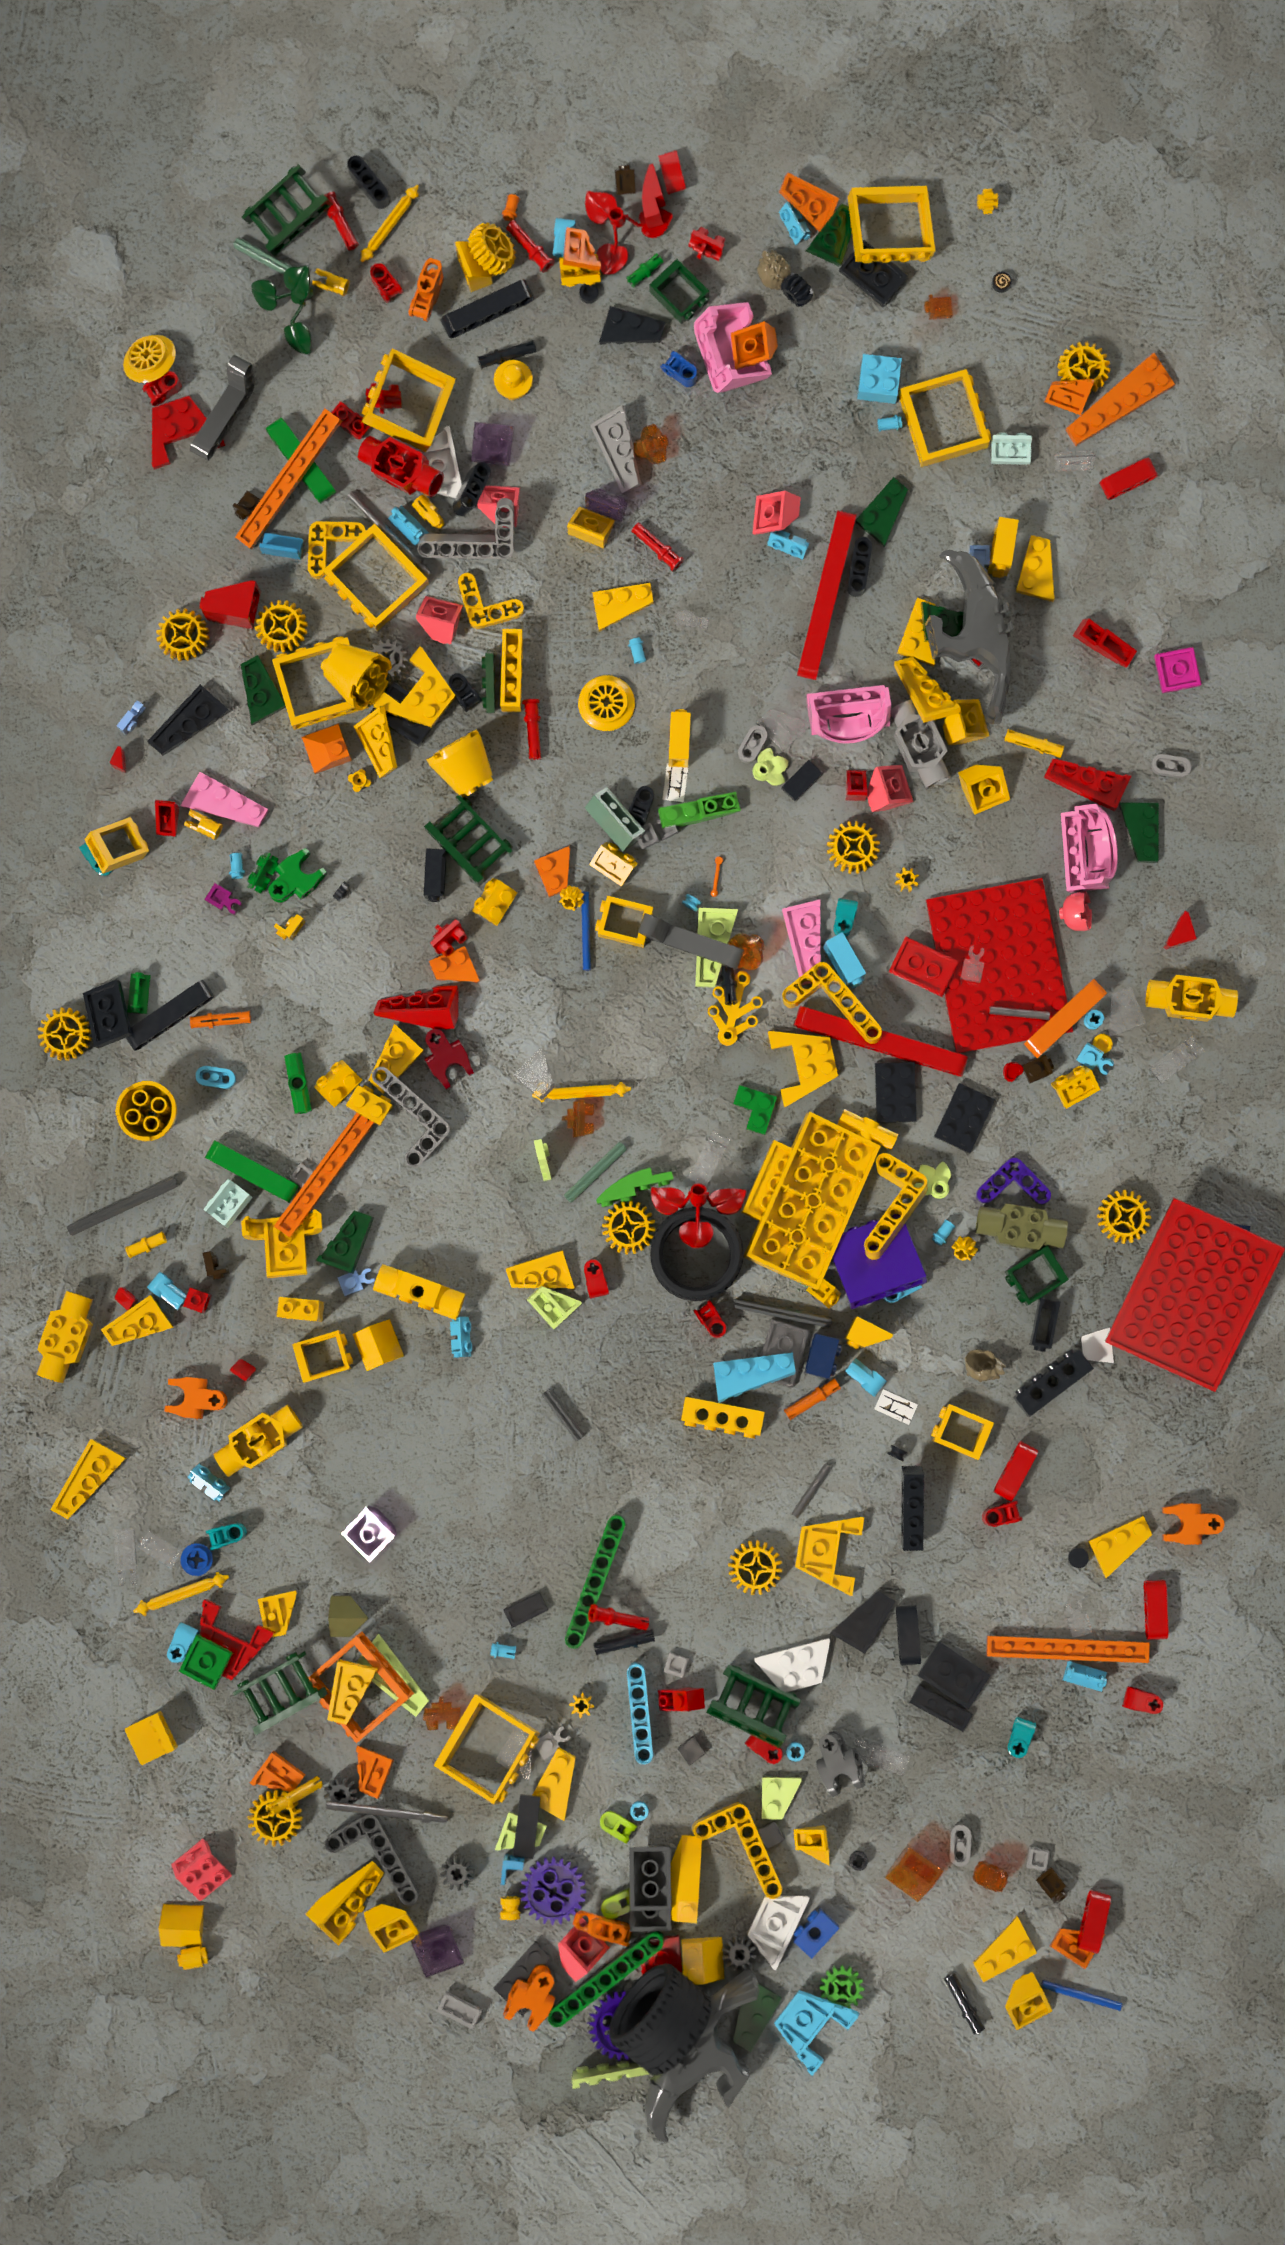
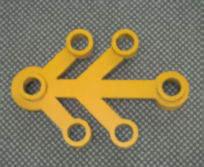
(734, 1012)

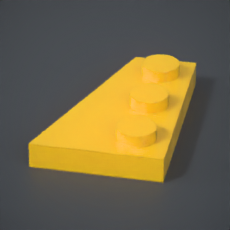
(396, 1056)

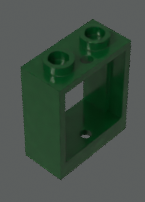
(666, 277)
(1053, 1265)

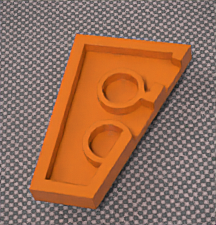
(808, 200)

